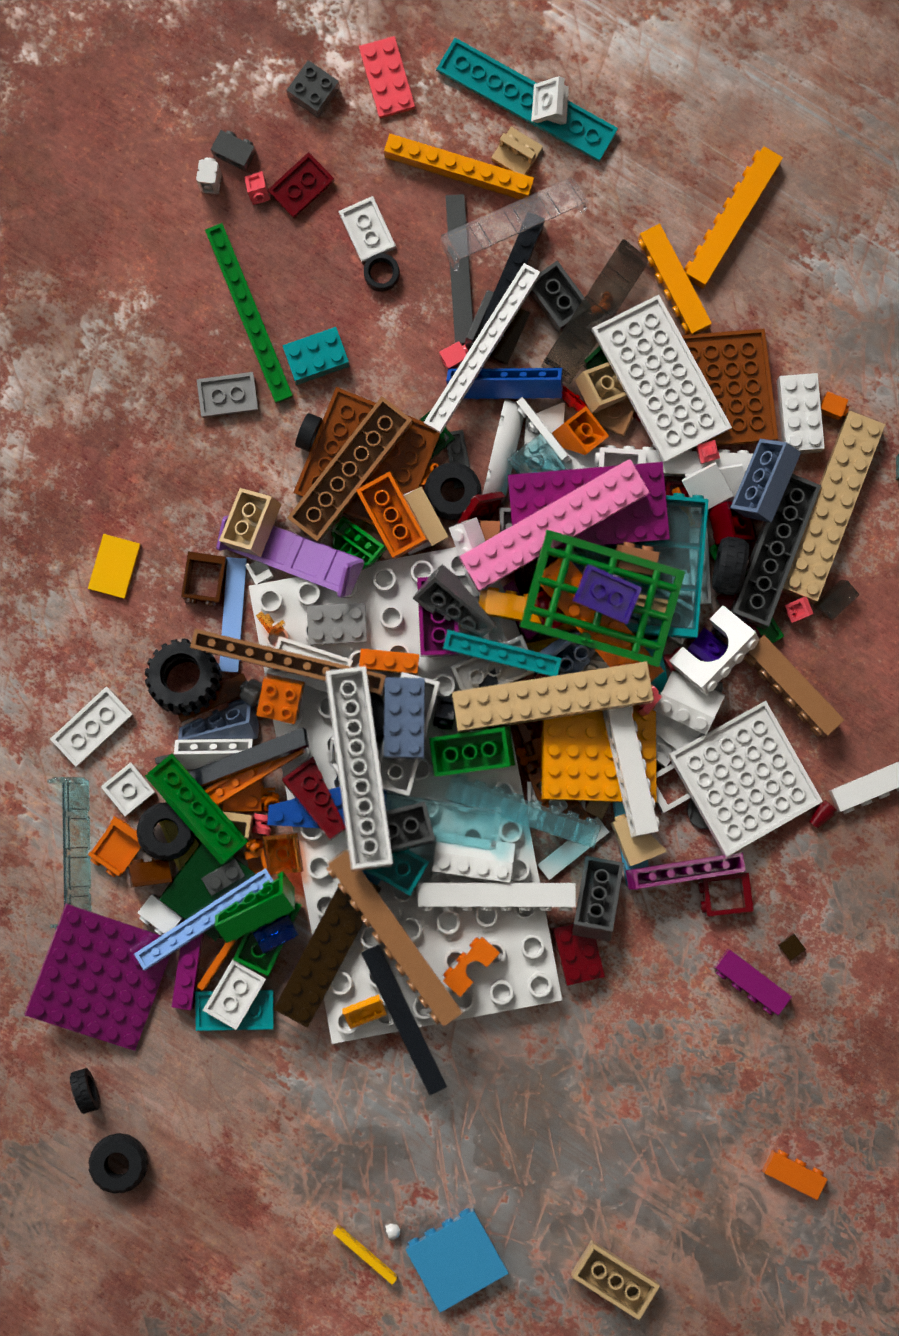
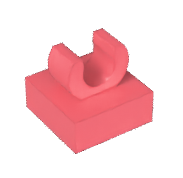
(707, 451)

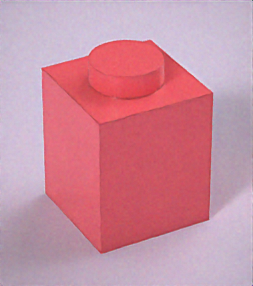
(453, 355)

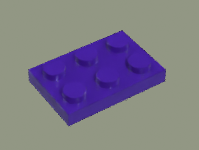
(607, 594)

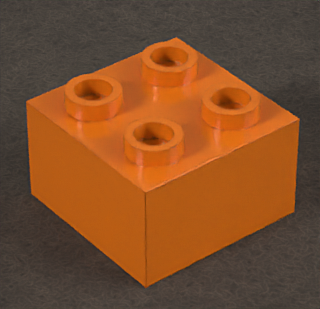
(280, 698)

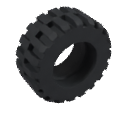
(192, 699)

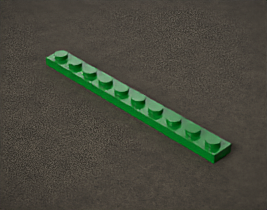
(249, 313)

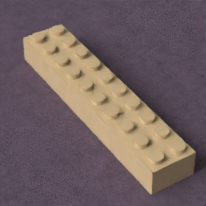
(833, 505)
(552, 697)

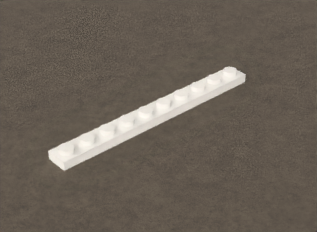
(482, 348)

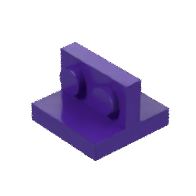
(707, 647)

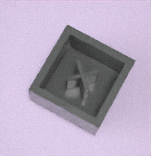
(313, 89)

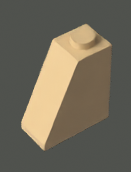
(636, 848)

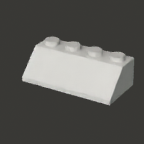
(475, 862)

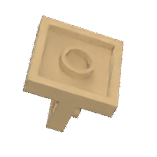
(516, 151)

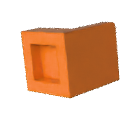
(257, 860)

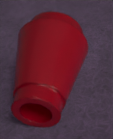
(823, 813)

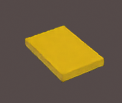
(114, 566)

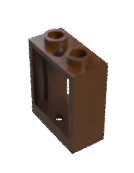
(207, 559)

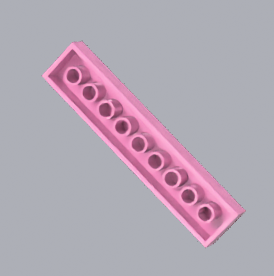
(567, 516)

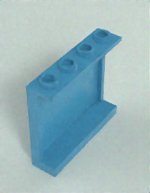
(456, 1259)

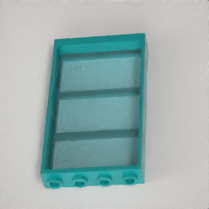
(684, 552)

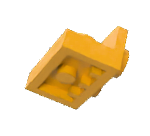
(364, 1011)

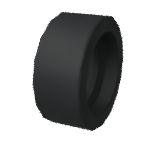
(381, 287)
(308, 432)

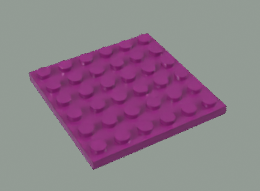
(95, 980)

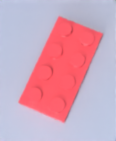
(386, 77)

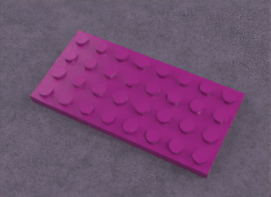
(638, 522)

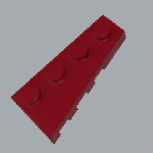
(313, 795)

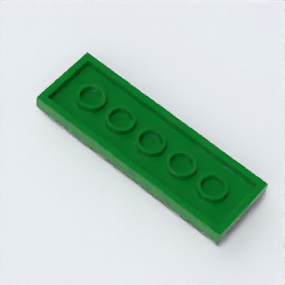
(196, 808)

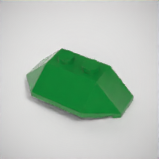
(355, 541)

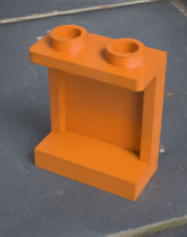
(116, 847)

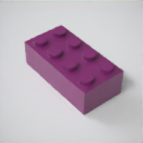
(433, 630)

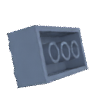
(765, 480)
(404, 718)

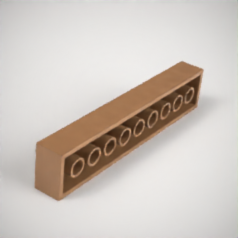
(397, 942)

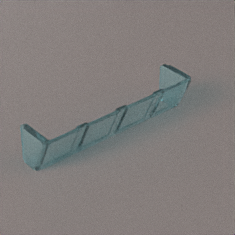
(455, 822)
(75, 841)

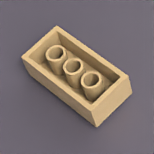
(615, 1279)

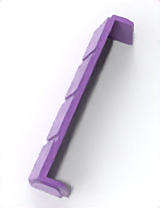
(306, 560)

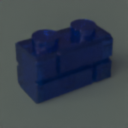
(275, 933)

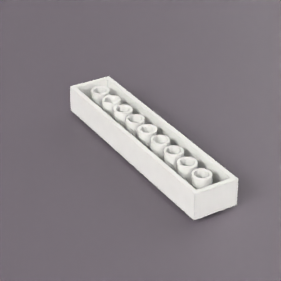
(358, 769)

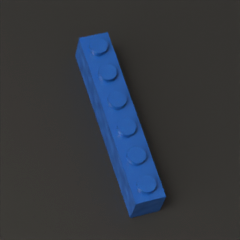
(515, 383)

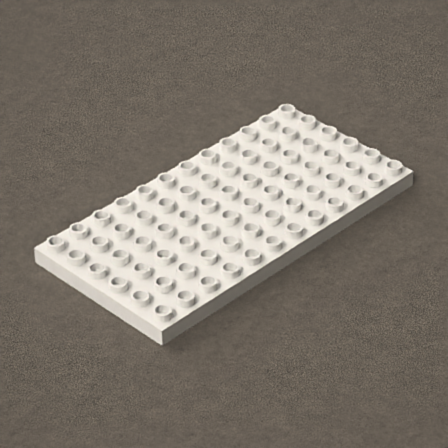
(525, 967)

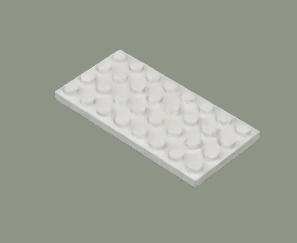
(661, 378)

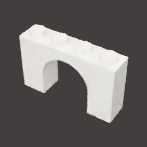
(707, 674)

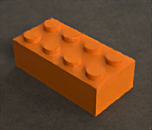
(392, 515)

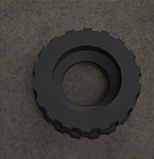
(84, 1091)

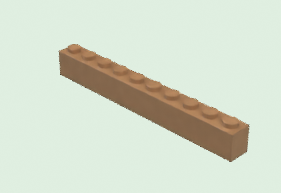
(274, 658)

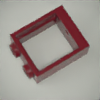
(745, 892)

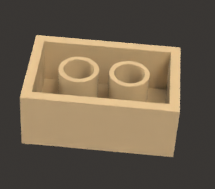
(250, 522)

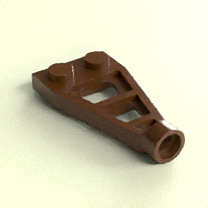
(535, 779)

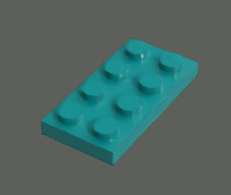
(259, 1016)

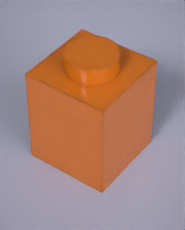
(834, 406)

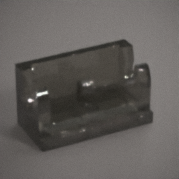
(836, 599)

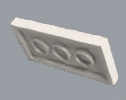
(303, 649)
(91, 726)

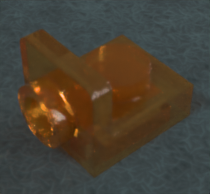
(267, 622)

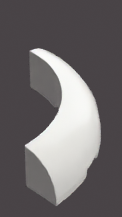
(504, 446)

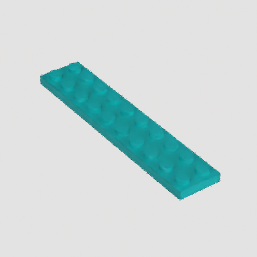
(515, 94)

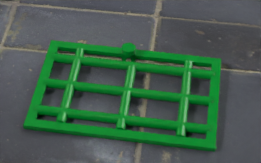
(585, 638)

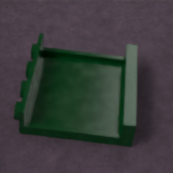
(187, 890)

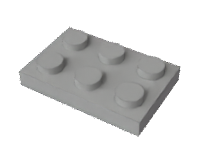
(227, 394)
(336, 624)

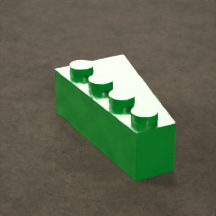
(257, 909)

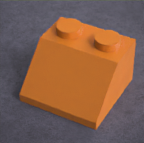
(580, 432)

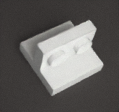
(550, 101)

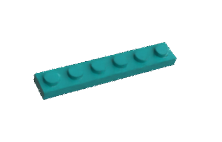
(502, 653)

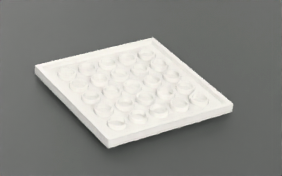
(745, 778)

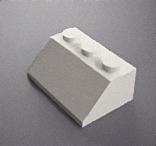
(688, 704)

